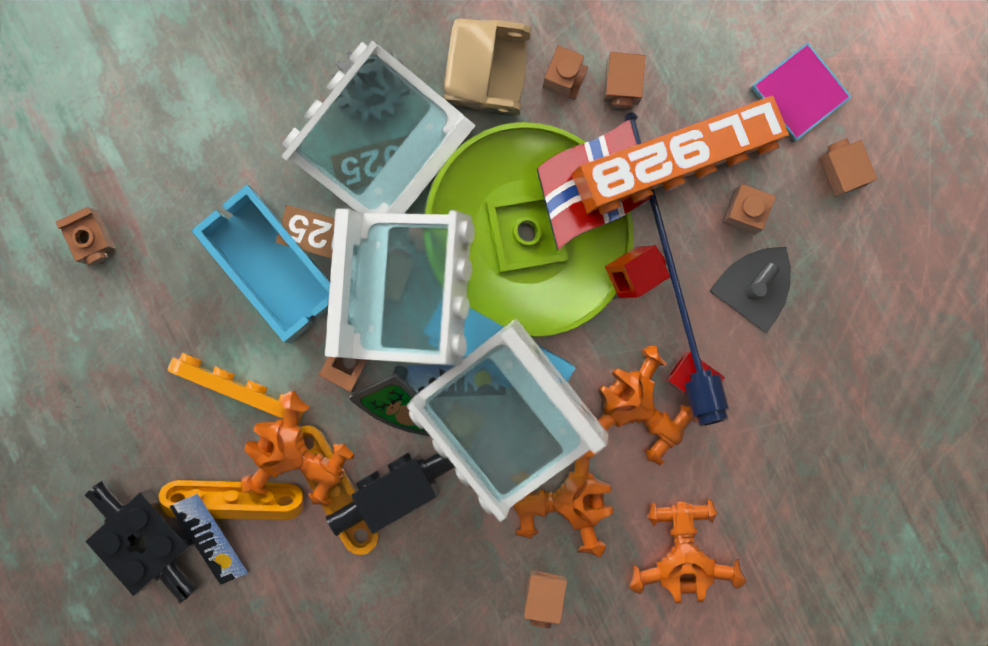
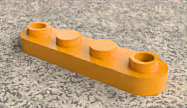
(222, 382)
(340, 497)
(228, 501)

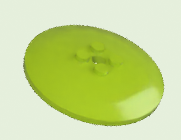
(512, 278)

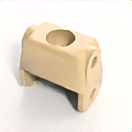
(486, 65)

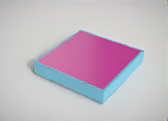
(803, 91)

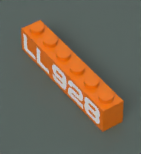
(680, 154)

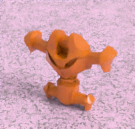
(631, 401)
(283, 450)
(577, 500)
(685, 567)

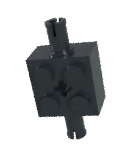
(392, 495)
(119, 537)

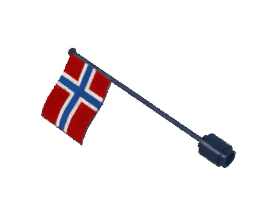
(570, 219)

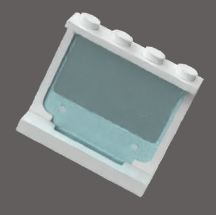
(377, 134)
(399, 287)
(506, 419)

